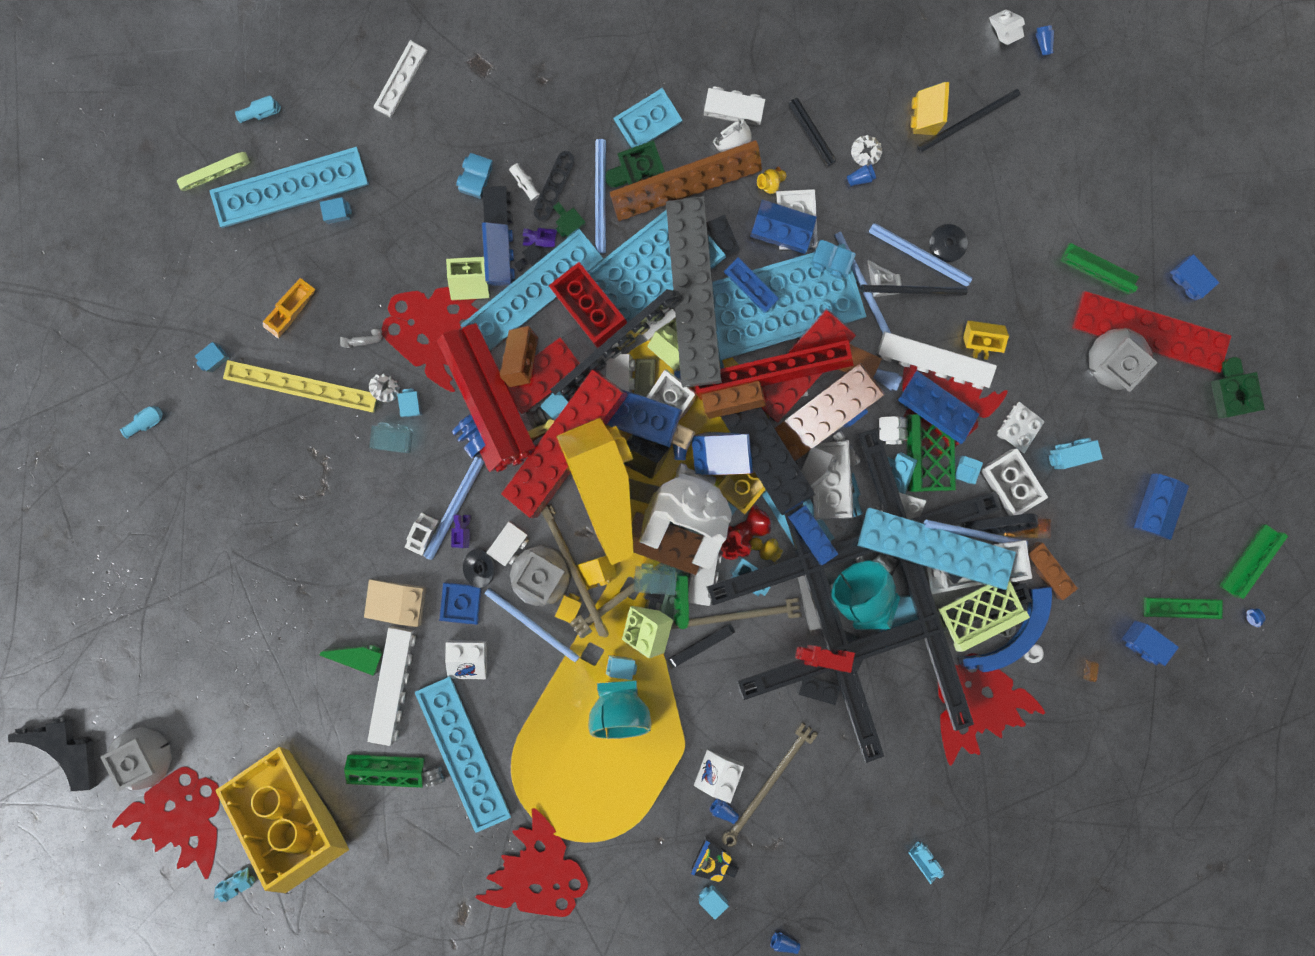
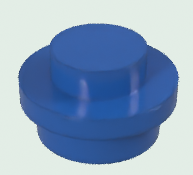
(1255, 617)

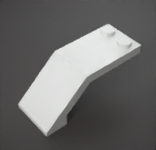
(1020, 570)

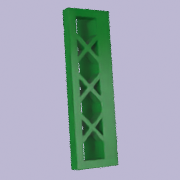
(1100, 269)
(1253, 561)
(383, 768)

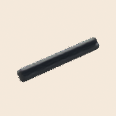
(812, 131)

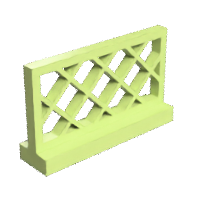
(987, 630)

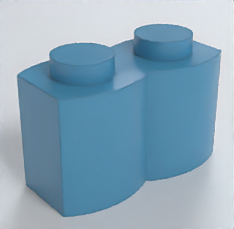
(475, 175)
(833, 259)

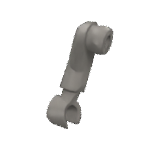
(362, 340)

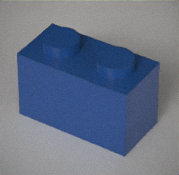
(1194, 277)

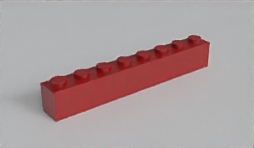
(784, 367)

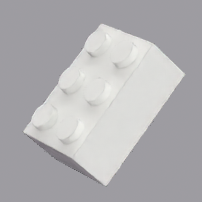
(1013, 482)

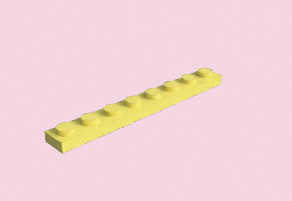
(299, 386)

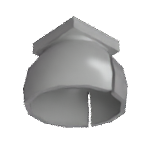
(1121, 359)
(540, 575)
(137, 759)

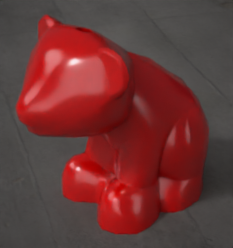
(739, 535)

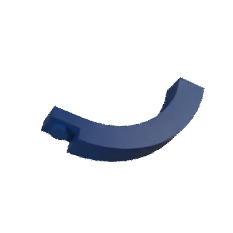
(1022, 641)

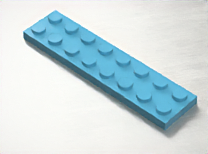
(289, 187)
(531, 290)
(936, 548)
(463, 754)

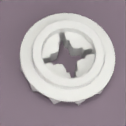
(858, 147)
(387, 395)

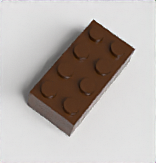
(676, 548)

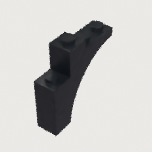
(72, 754)

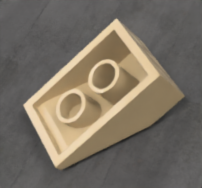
(395, 603)

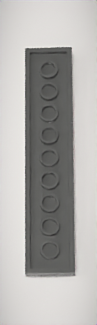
(693, 280)

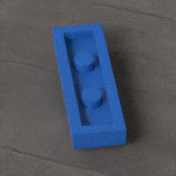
(751, 285)
(813, 535)

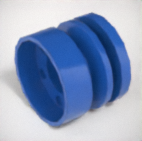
(471, 433)

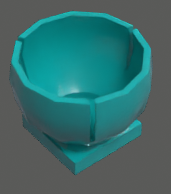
(872, 595)
(619, 711)

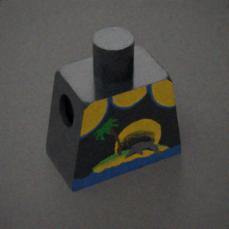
(713, 862)

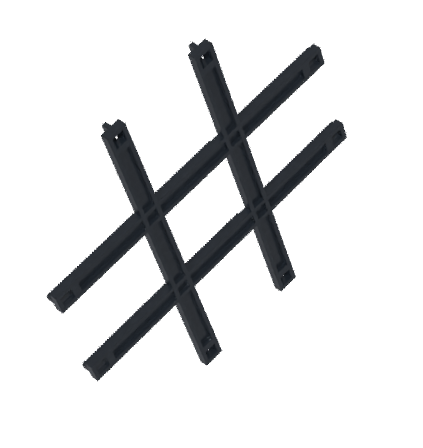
(928, 626)

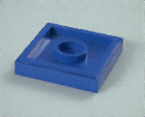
(460, 603)

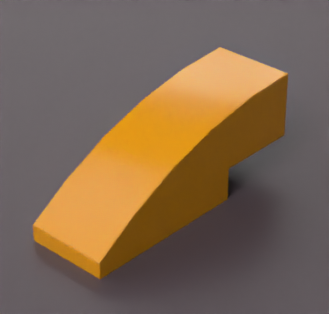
(288, 308)

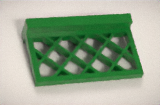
(915, 449)

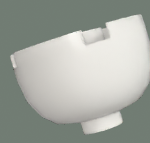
(733, 136)

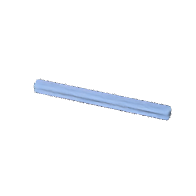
(600, 197)
(920, 254)
(453, 508)

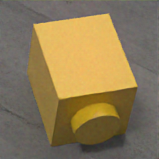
(569, 607)

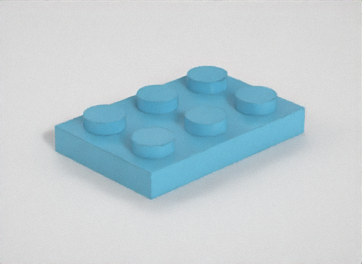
(648, 119)

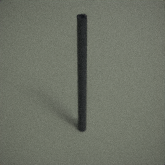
(970, 119)
(913, 289)

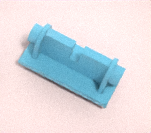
(923, 859)
(227, 888)

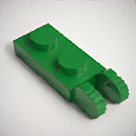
(681, 603)

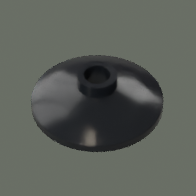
(939, 246)
(473, 569)

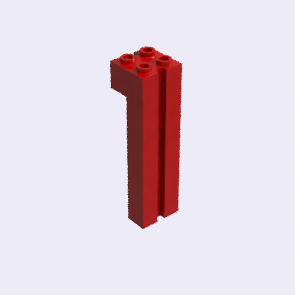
(486, 398)

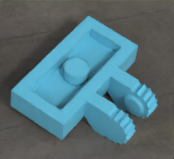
(902, 470)

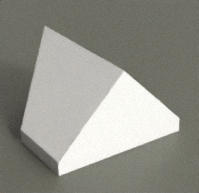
(882, 276)

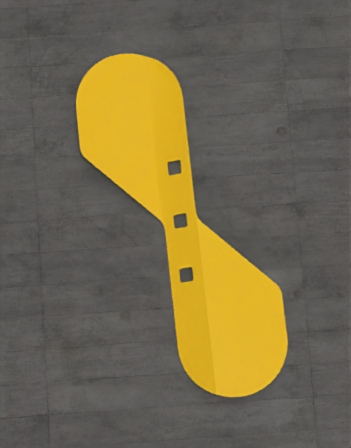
(592, 784)

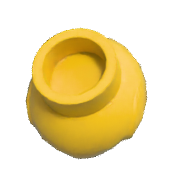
(771, 180)
(769, 550)

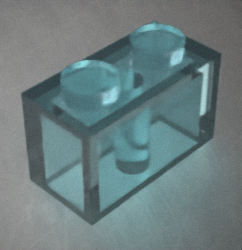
(391, 439)
(655, 580)

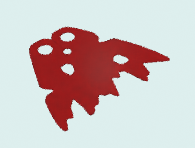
(431, 320)
(964, 392)
(986, 712)
(179, 824)
(536, 868)

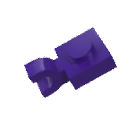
(542, 237)
(460, 535)

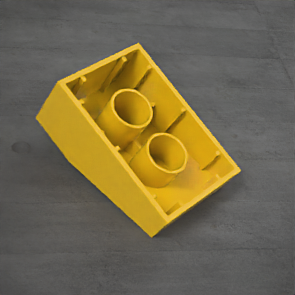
(603, 483)
(281, 821)

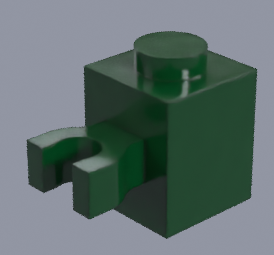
(569, 221)

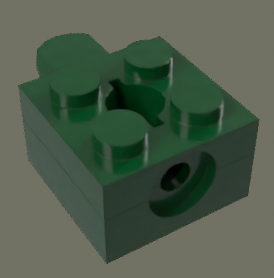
(635, 165)
(1237, 391)

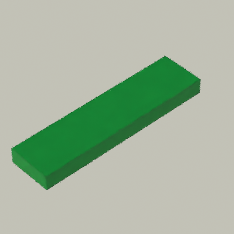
(1183, 608)

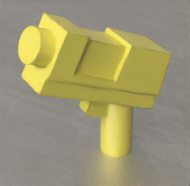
(540, 431)

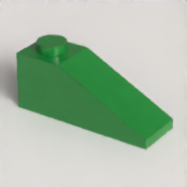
(361, 658)

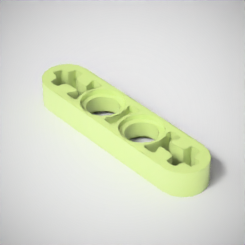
(213, 171)

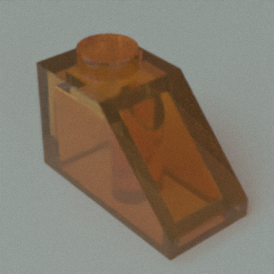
(1042, 531)

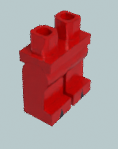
(824, 658)

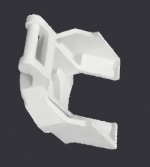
(692, 503)

